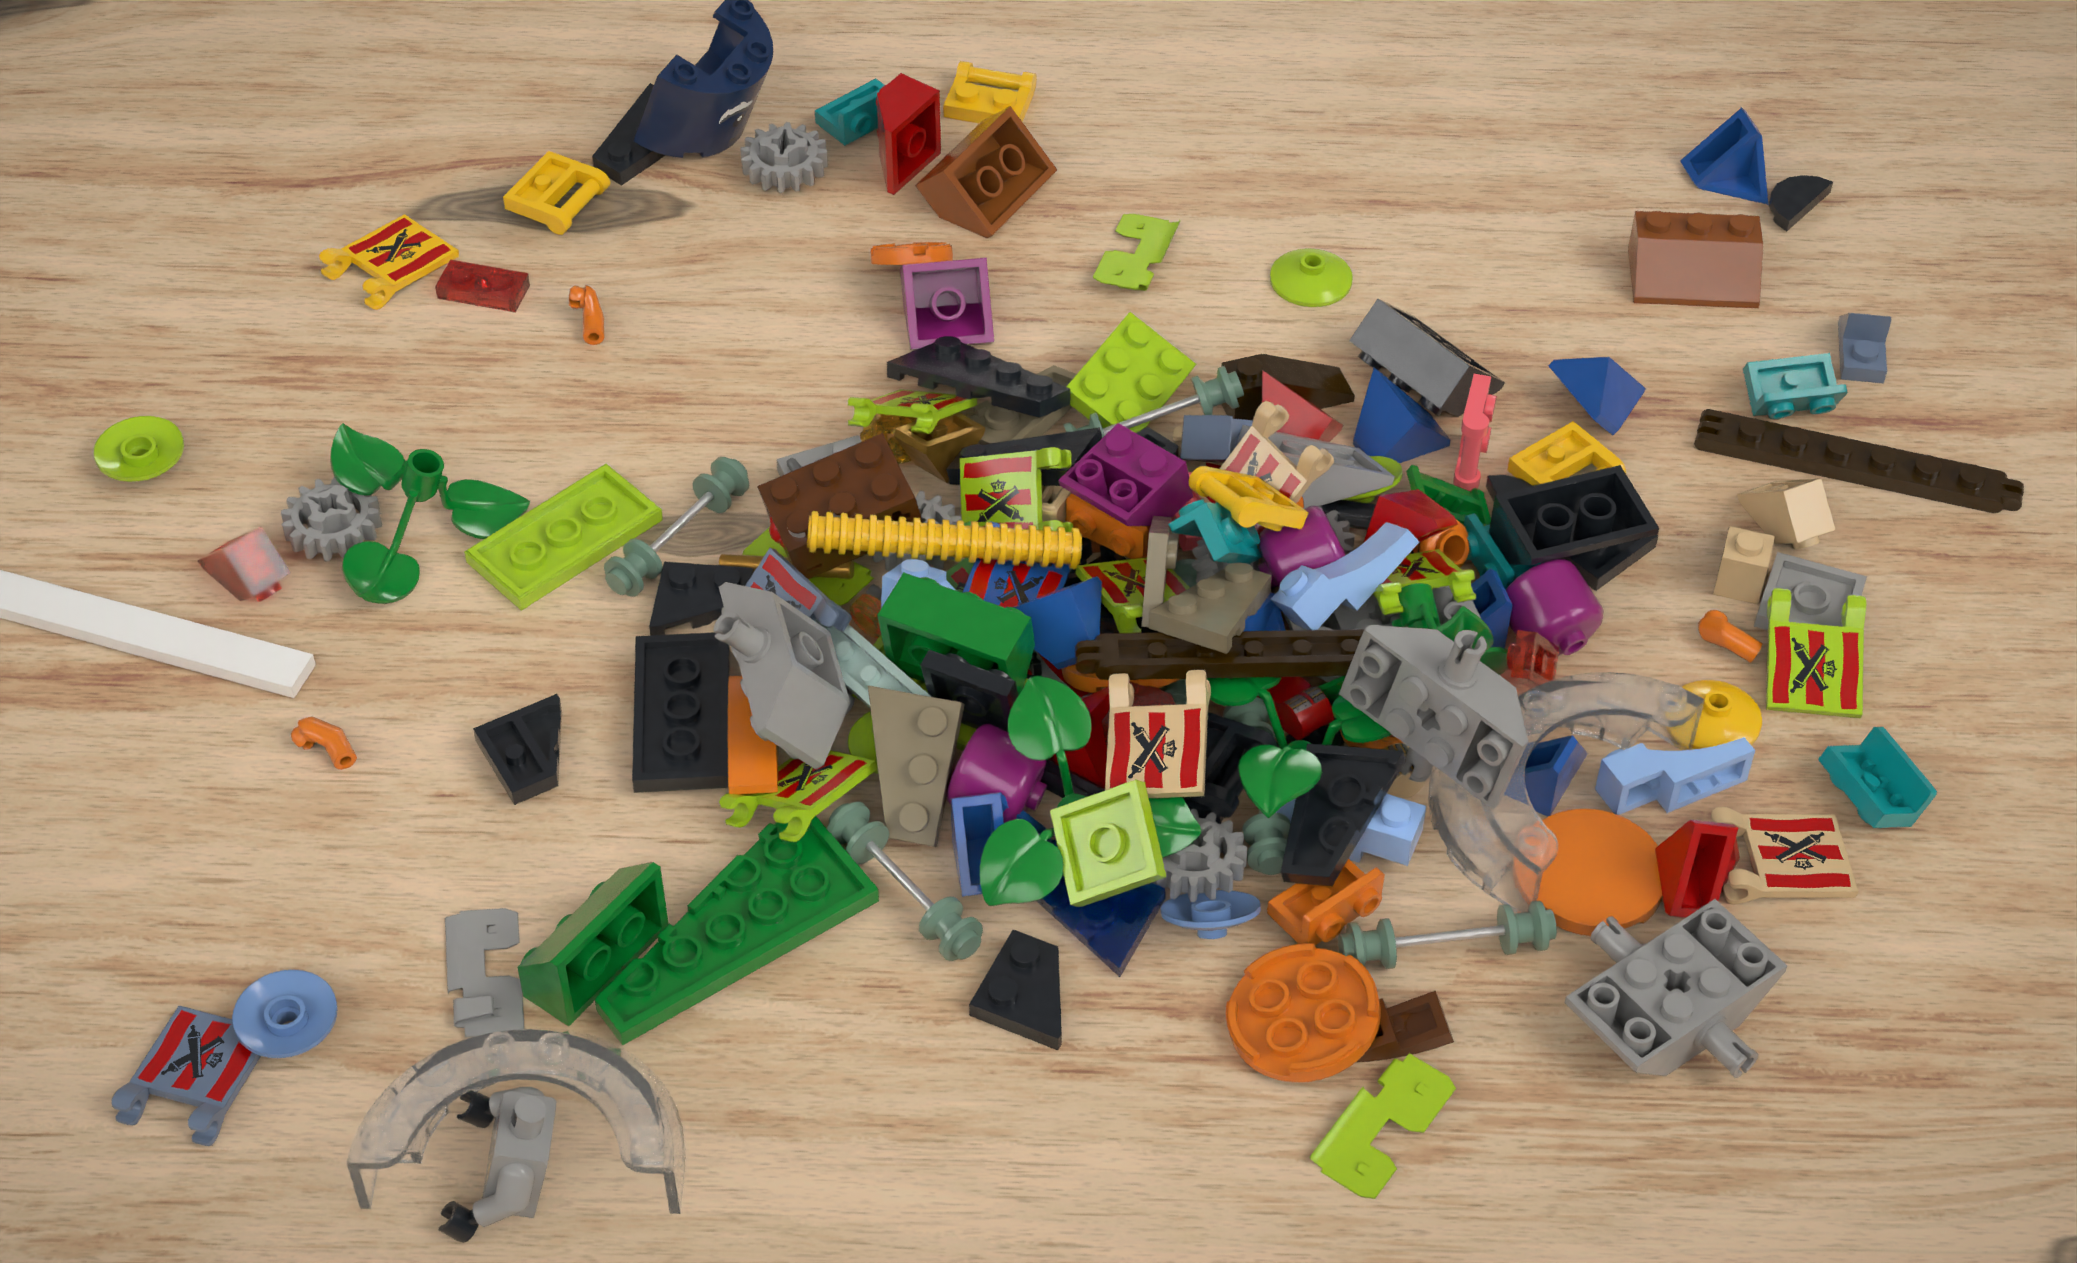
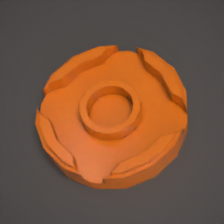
(911, 253)

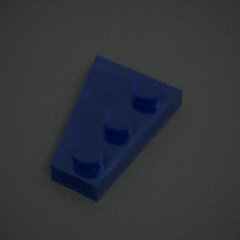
(1111, 925)

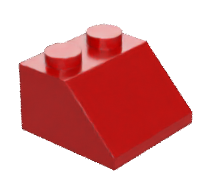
(907, 129)

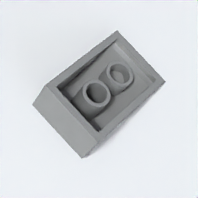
(1347, 477)

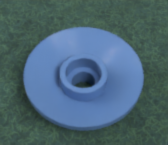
(1211, 916)
(283, 998)

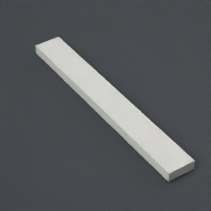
(154, 635)

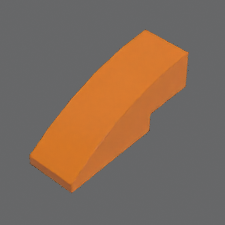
(750, 758)

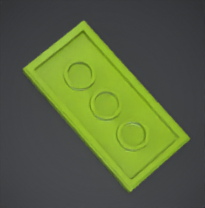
(563, 536)

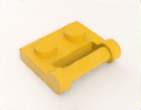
(978, 102)
(547, 183)
(1561, 456)
(1247, 498)

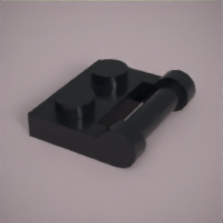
(1222, 739)

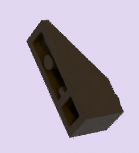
(1316, 382)

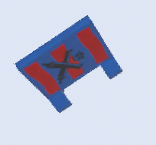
(1013, 584)

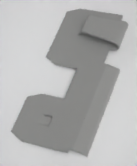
(487, 1002)

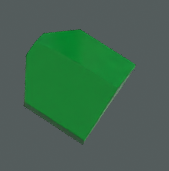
(1451, 497)

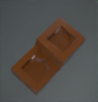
(1409, 1028)

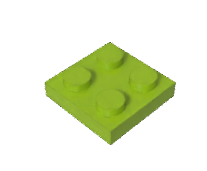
(1108, 843)

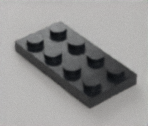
(680, 712)

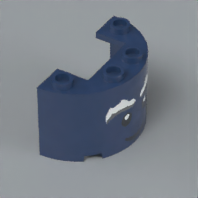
(710, 102)

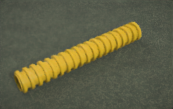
(944, 540)

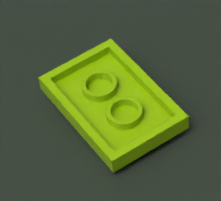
(1129, 375)

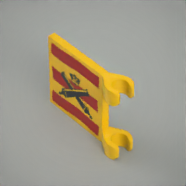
(392, 255)

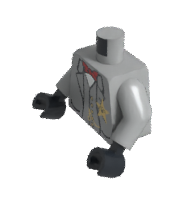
(515, 1158)

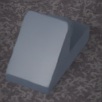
(1863, 347)
(1210, 437)

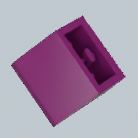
(1130, 478)

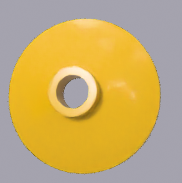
(1725, 715)

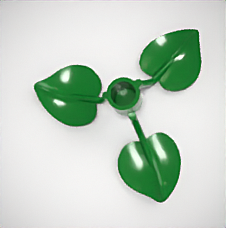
(368, 463)
(1421, 612)
(1285, 772)
(1016, 860)

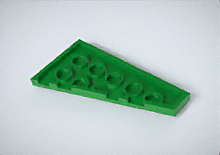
(737, 924)

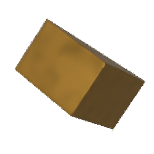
(939, 448)

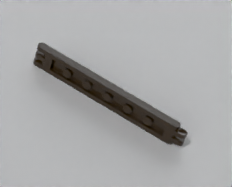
(1858, 462)
(1251, 655)

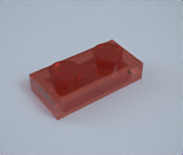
(482, 285)
(1532, 659)

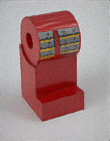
(1300, 706)

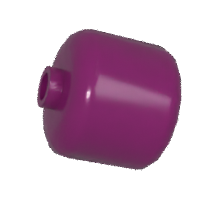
(1292, 547)
(1555, 604)
(995, 766)

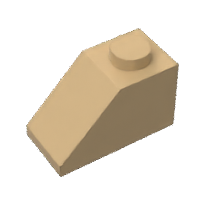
(1790, 511)
(1743, 565)

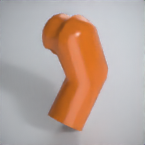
(592, 313)
(1718, 631)
(313, 730)

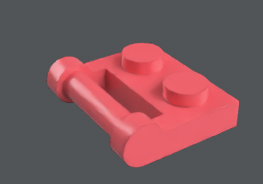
(1475, 432)

